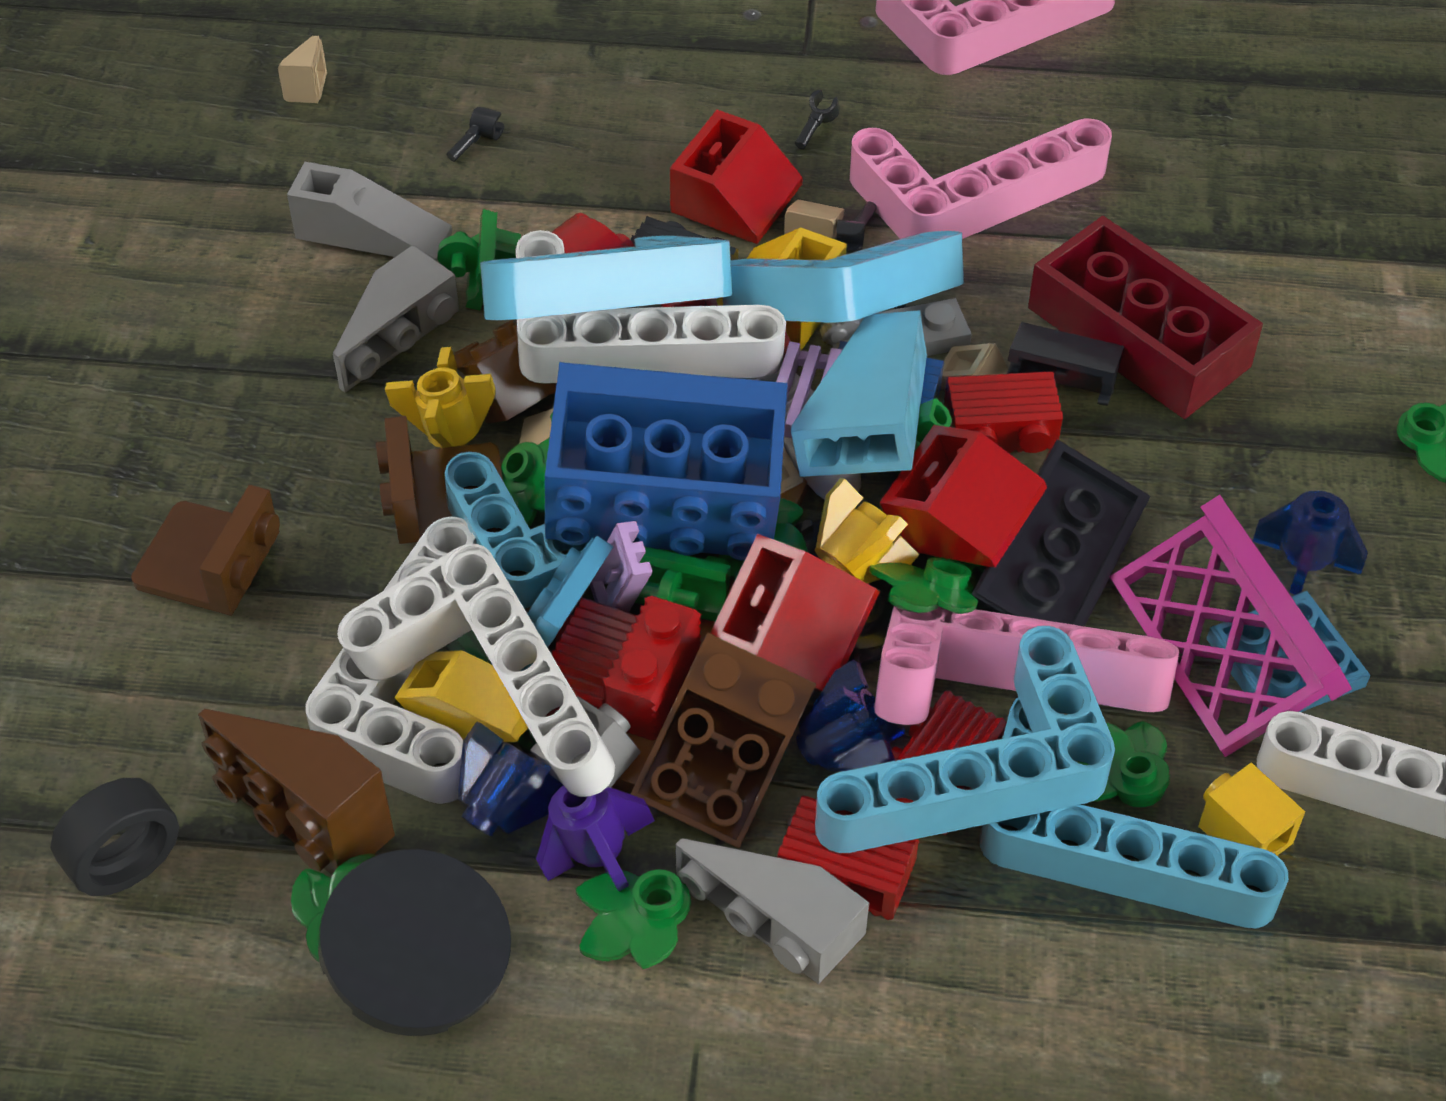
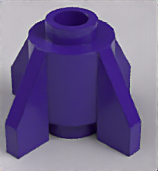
(590, 831)

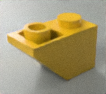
(459, 692)

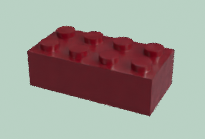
(1175, 330)

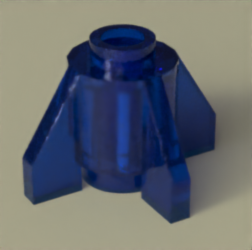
(1313, 534)
(843, 726)
(501, 783)

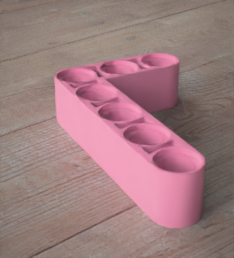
(979, 30)
(982, 191)
(983, 651)

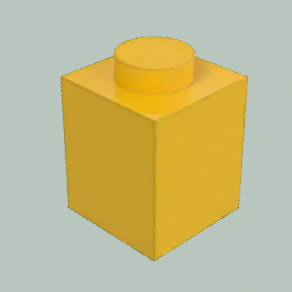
(1250, 811)

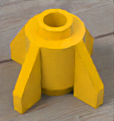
(444, 403)
(859, 536)

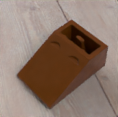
(723, 740)
(300, 786)

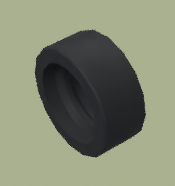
(99, 817)

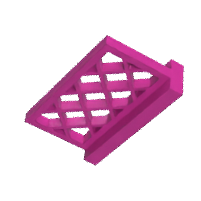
(1275, 610)

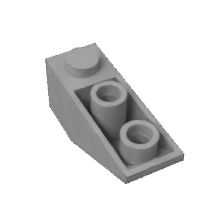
(357, 214)
(395, 311)
(783, 902)

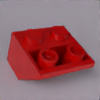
(733, 178)
(963, 497)
(795, 610)

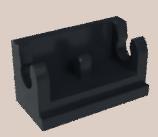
(1072, 358)

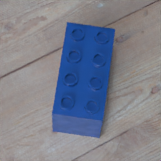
(666, 450)

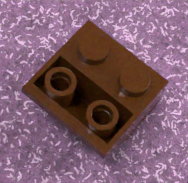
(501, 359)

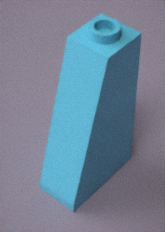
(867, 402)

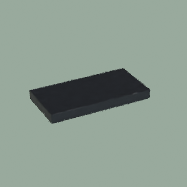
(1066, 543)

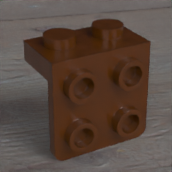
(418, 479)
(209, 553)

